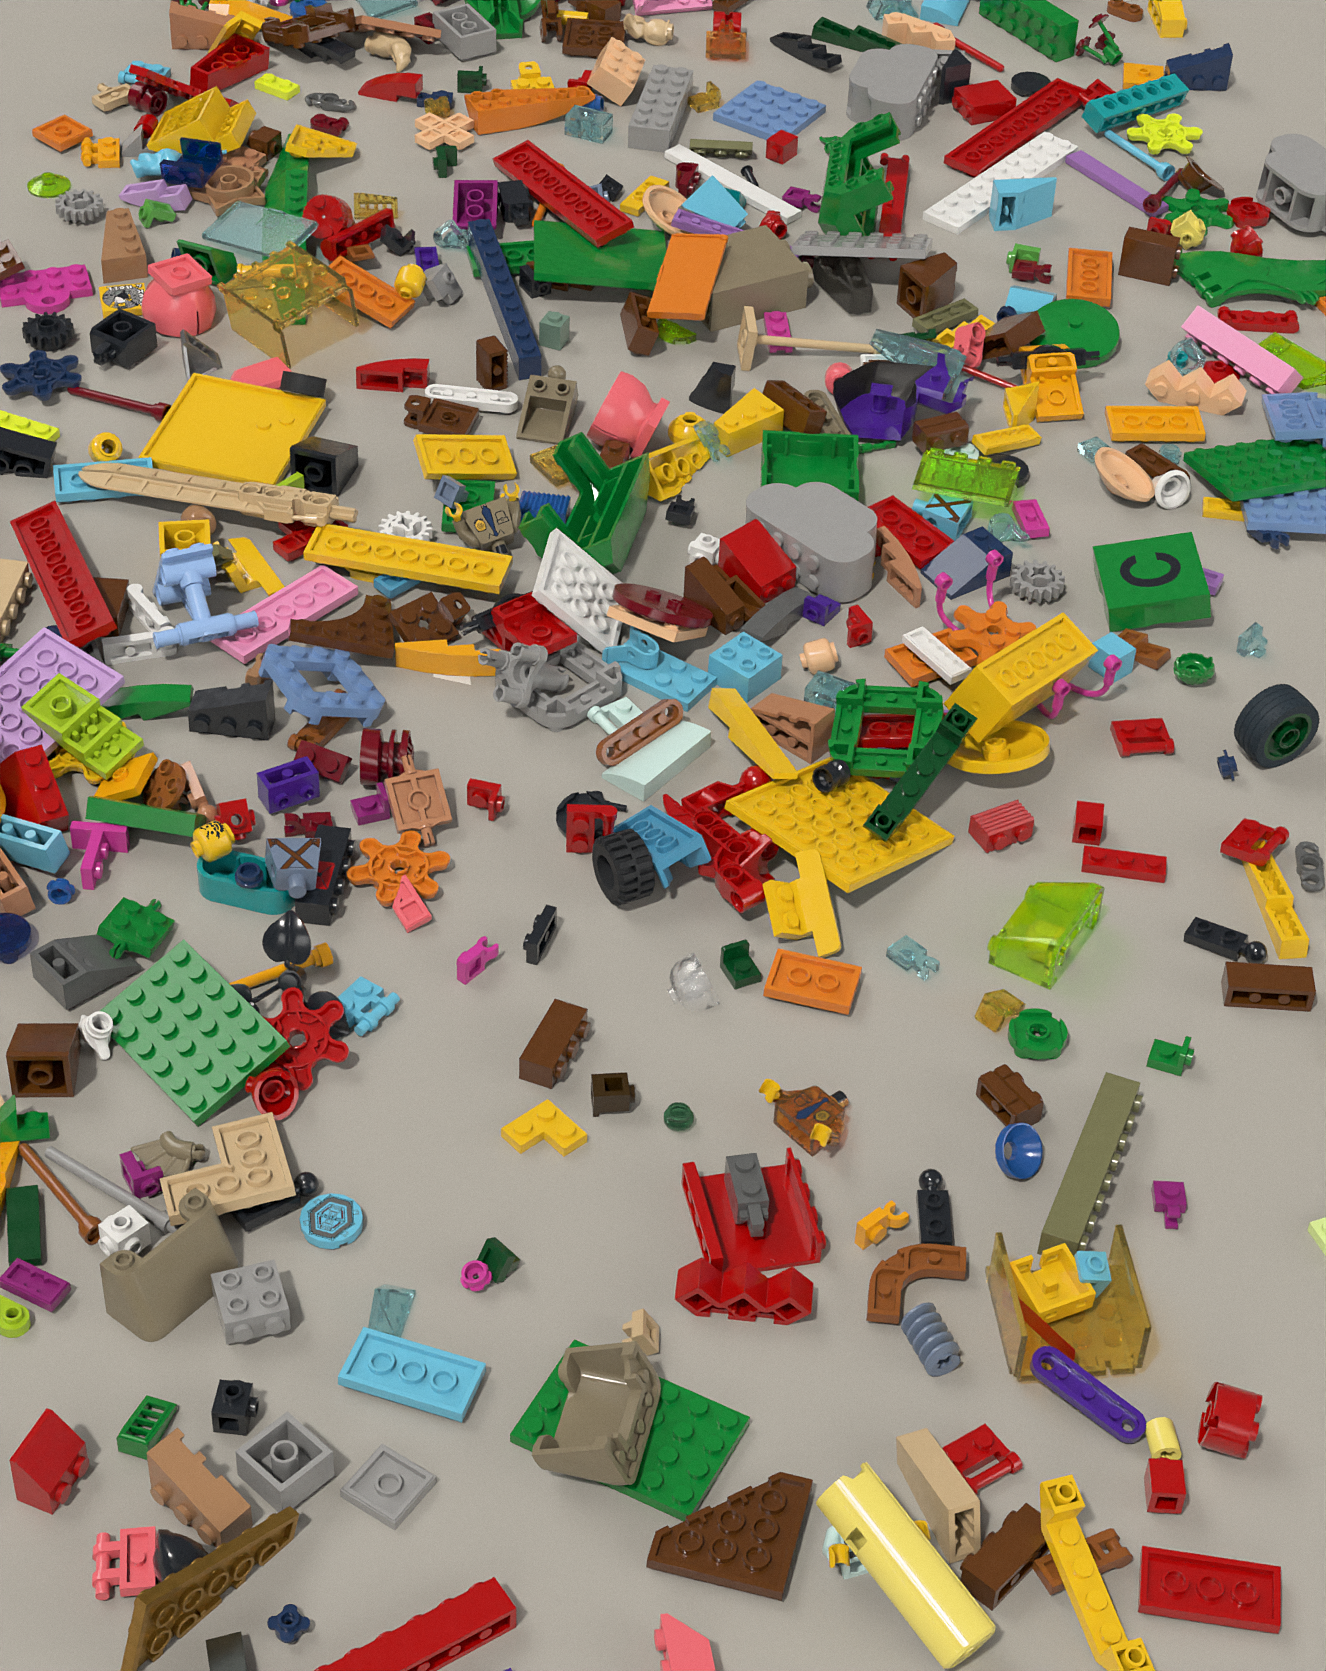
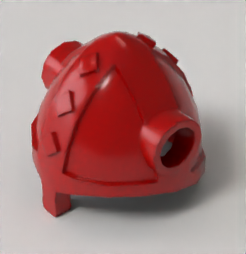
(1246, 242)
(274, 1092)

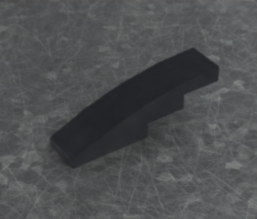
(329, 49)
(803, 49)

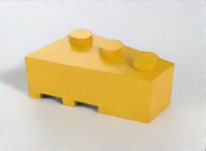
(1168, 17)
(745, 421)

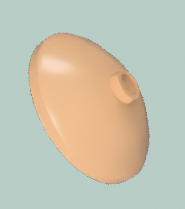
(661, 206)
(1123, 475)

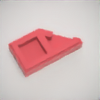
(410, 907)

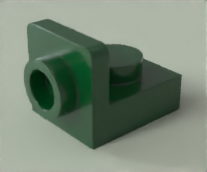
(471, 80)
(738, 965)

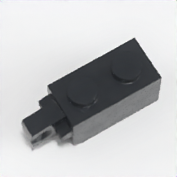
(514, 202)

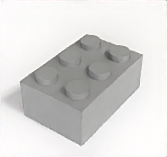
(465, 31)

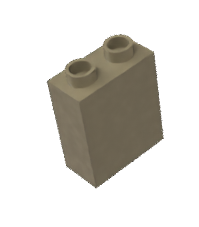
(757, 273)

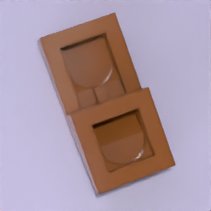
(1146, 653)

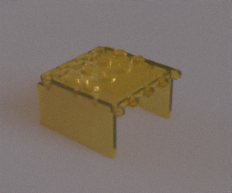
(279, 292)
(1103, 1336)

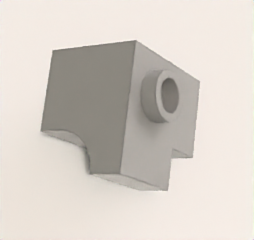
(441, 284)

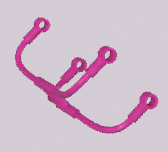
(1060, 687)

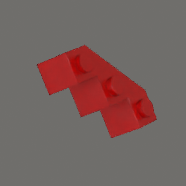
(744, 1292)

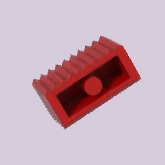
(1001, 826)

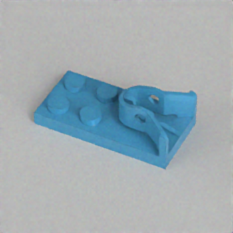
(667, 841)

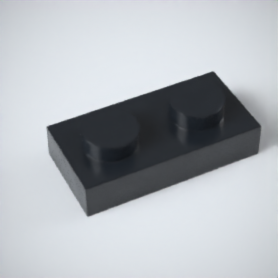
(543, 929)

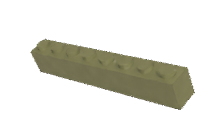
(1091, 1163)

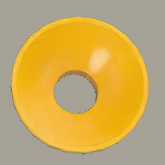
(682, 426)

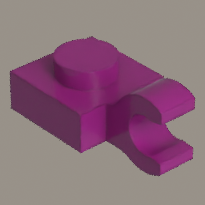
(799, 197)
(1170, 1199)

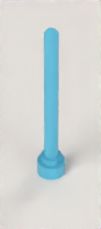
(1164, 169)

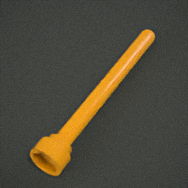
(319, 956)

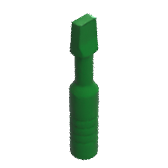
(868, 447)

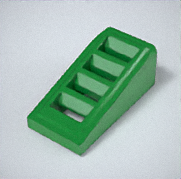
(139, 1446)

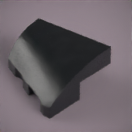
(715, 388)

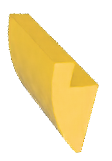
(206, 119)

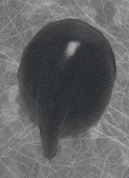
(174, 1553)

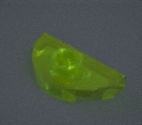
(672, 332)

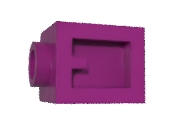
(371, 808)
(139, 1180)

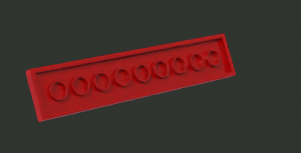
(1015, 128)
(564, 193)
(63, 575)

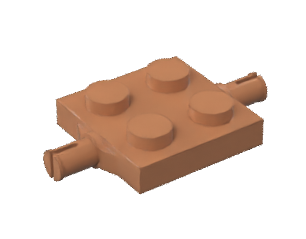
(247, 158)
(417, 800)

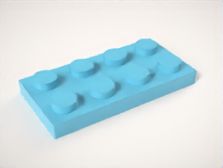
(71, 488)
(412, 1374)

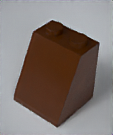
(926, 284)
(44, 1059)

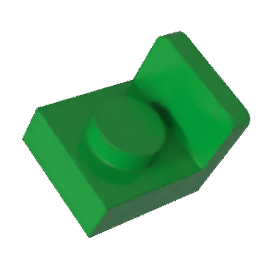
(1170, 1057)

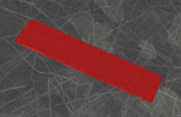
(1046, 1331)

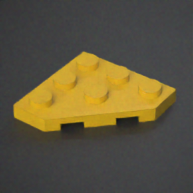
(313, 143)

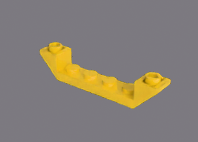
(1089, 1597)

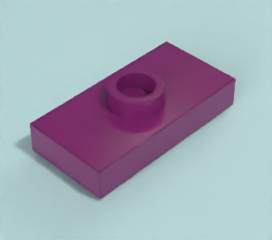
(34, 1285)

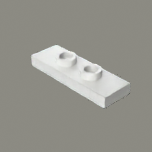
(936, 655)

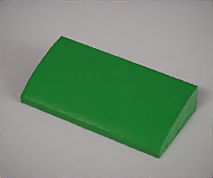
(143, 816)

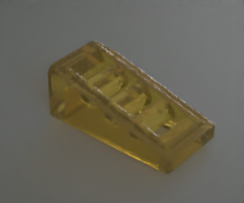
(364, 198)

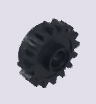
(48, 331)

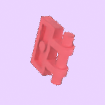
(136, 1562)

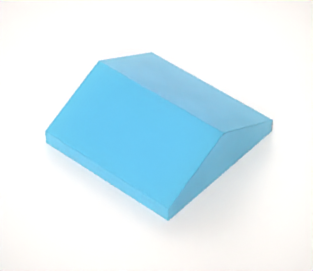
(1028, 299)

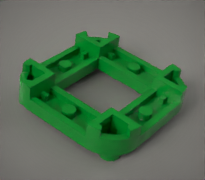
(864, 698)

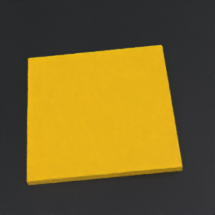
(216, 434)

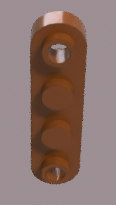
(639, 732)

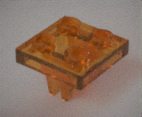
(725, 43)

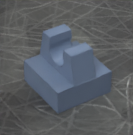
(450, 491)

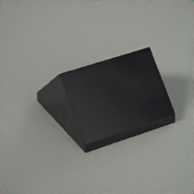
(954, 74)

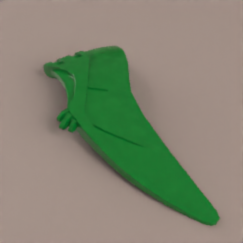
(1229, 274)

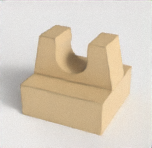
(644, 1331)

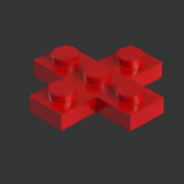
(296, 538)

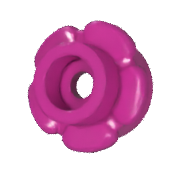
(472, 1269)

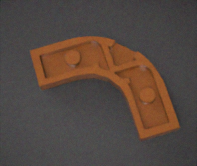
(905, 1266)

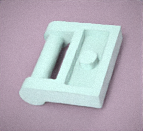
(618, 712)

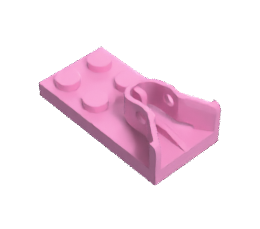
(654, 7)

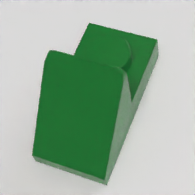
(22, 1127)

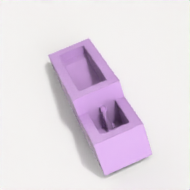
(157, 190)

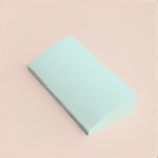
(659, 760)

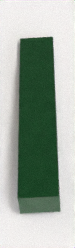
(859, 39)

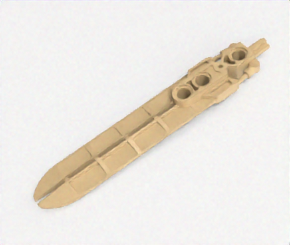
(253, 499)

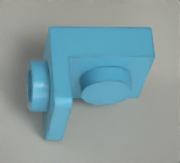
(1093, 1269)

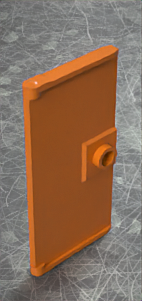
(687, 276)

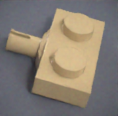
(111, 96)

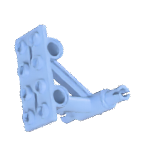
(184, 579)

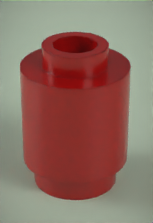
(149, 124)

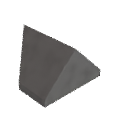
(197, 356)

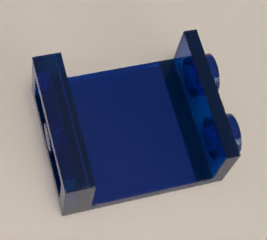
(195, 165)

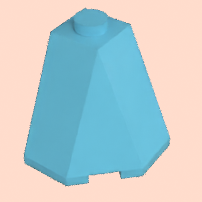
(716, 204)

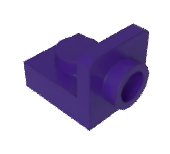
(820, 609)

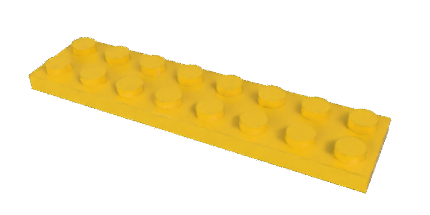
(408, 558)

